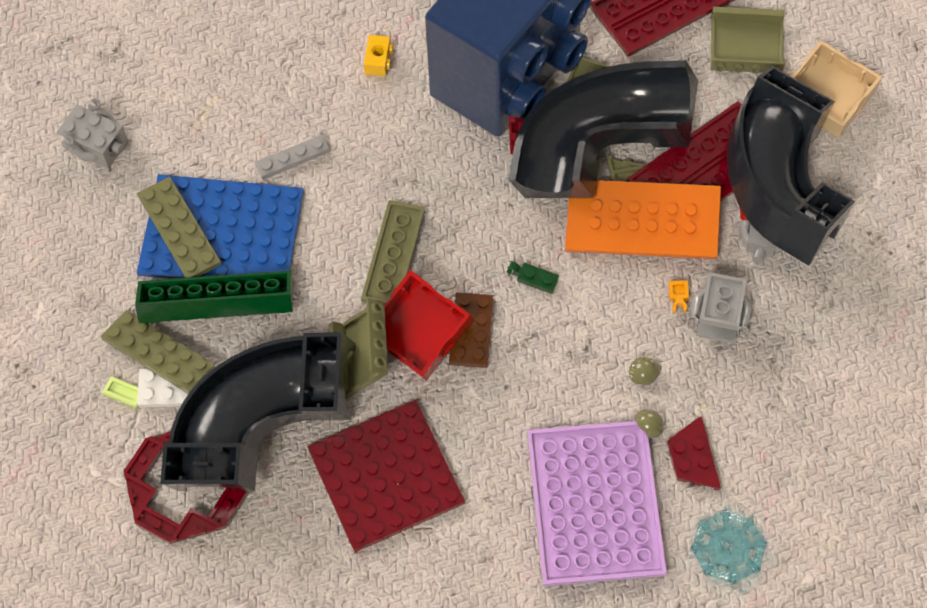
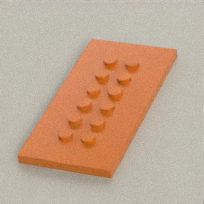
(646, 220)

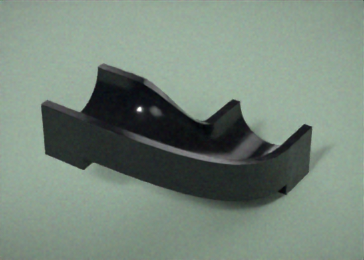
(771, 165)

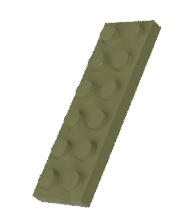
(178, 229)
(393, 250)
(157, 351)

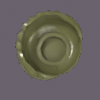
(644, 371)
(650, 422)

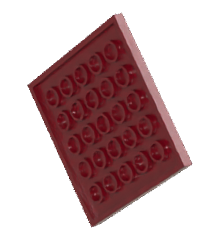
(385, 475)

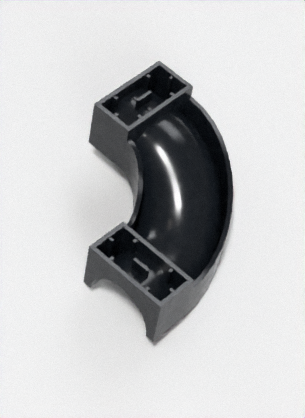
(596, 110)
(246, 399)

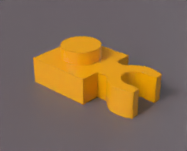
(679, 293)

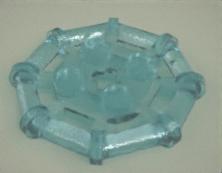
(733, 536)

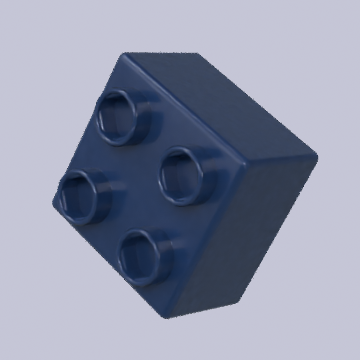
(499, 53)

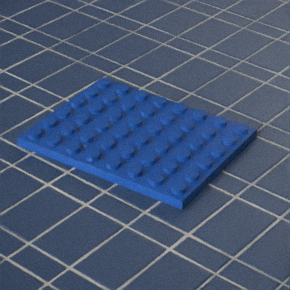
(244, 222)

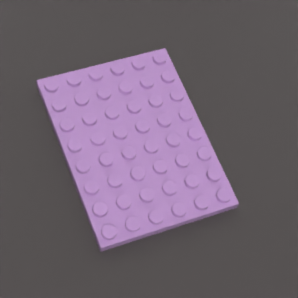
(595, 504)

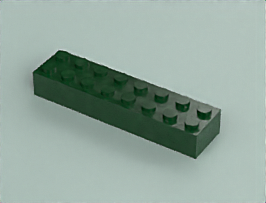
(214, 296)

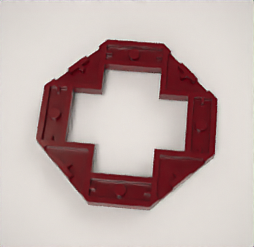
(142, 495)

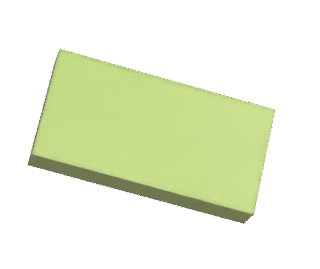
(121, 391)

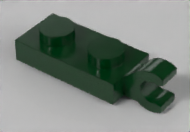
(534, 276)

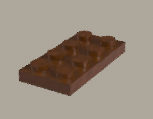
(473, 345)

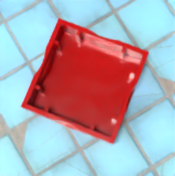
(422, 325)

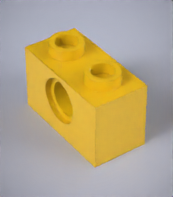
(376, 64)

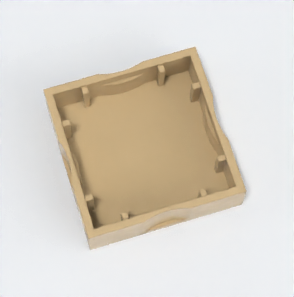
(840, 80)

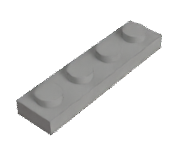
(292, 157)

